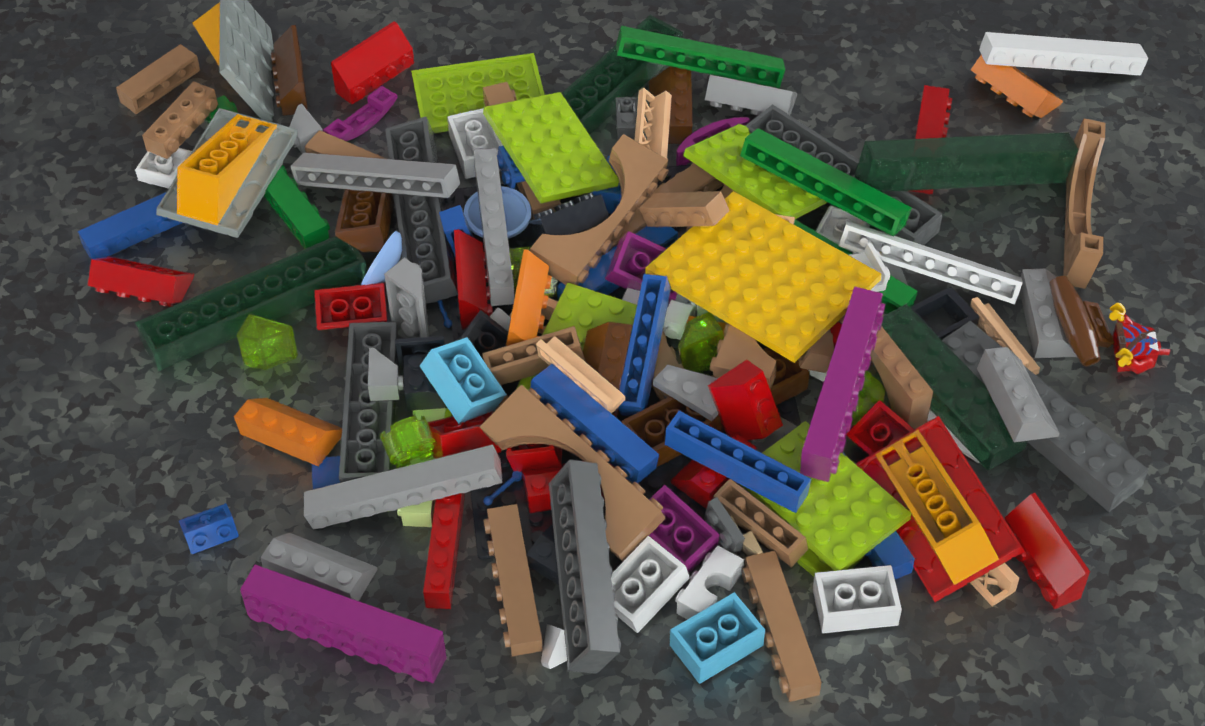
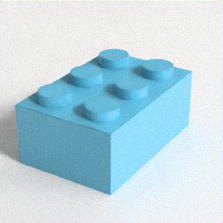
(462, 380)
(717, 637)

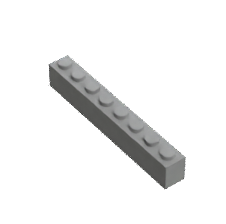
(376, 174)
(493, 227)
(402, 487)

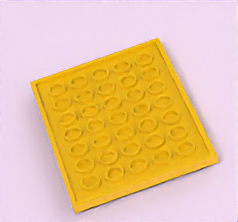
(764, 276)

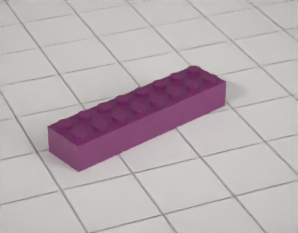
(842, 385)
(344, 624)

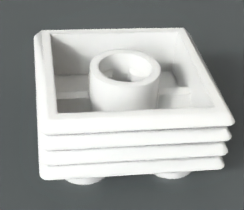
(159, 170)
(834, 223)

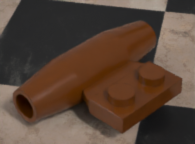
(1080, 321)

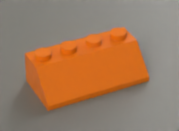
(1018, 87)
(529, 299)
(287, 429)

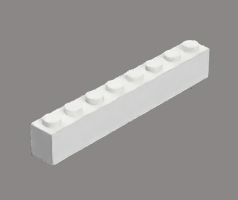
(1063, 53)
(933, 262)

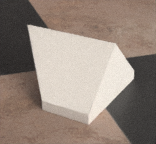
(554, 647)

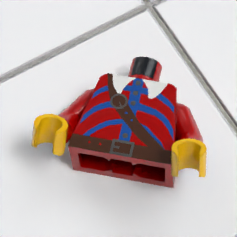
(1134, 344)

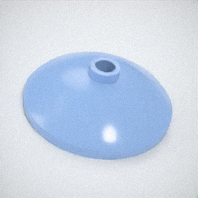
(516, 211)
(385, 260)

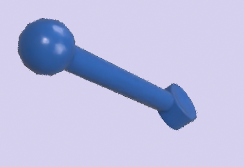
(447, 322)
(516, 476)

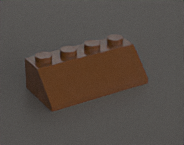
(288, 72)
(679, 85)
(365, 219)
(607, 351)

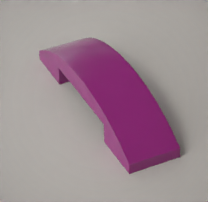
(365, 118)
(704, 133)

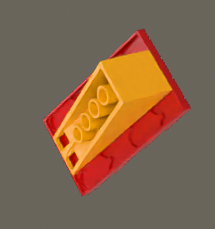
(953, 521)

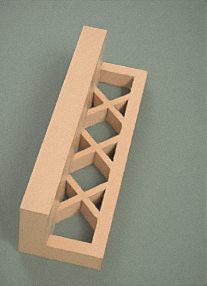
(658, 121)
(999, 332)
(581, 373)
(1000, 576)

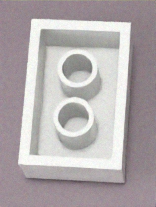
(468, 133)
(646, 583)
(856, 599)

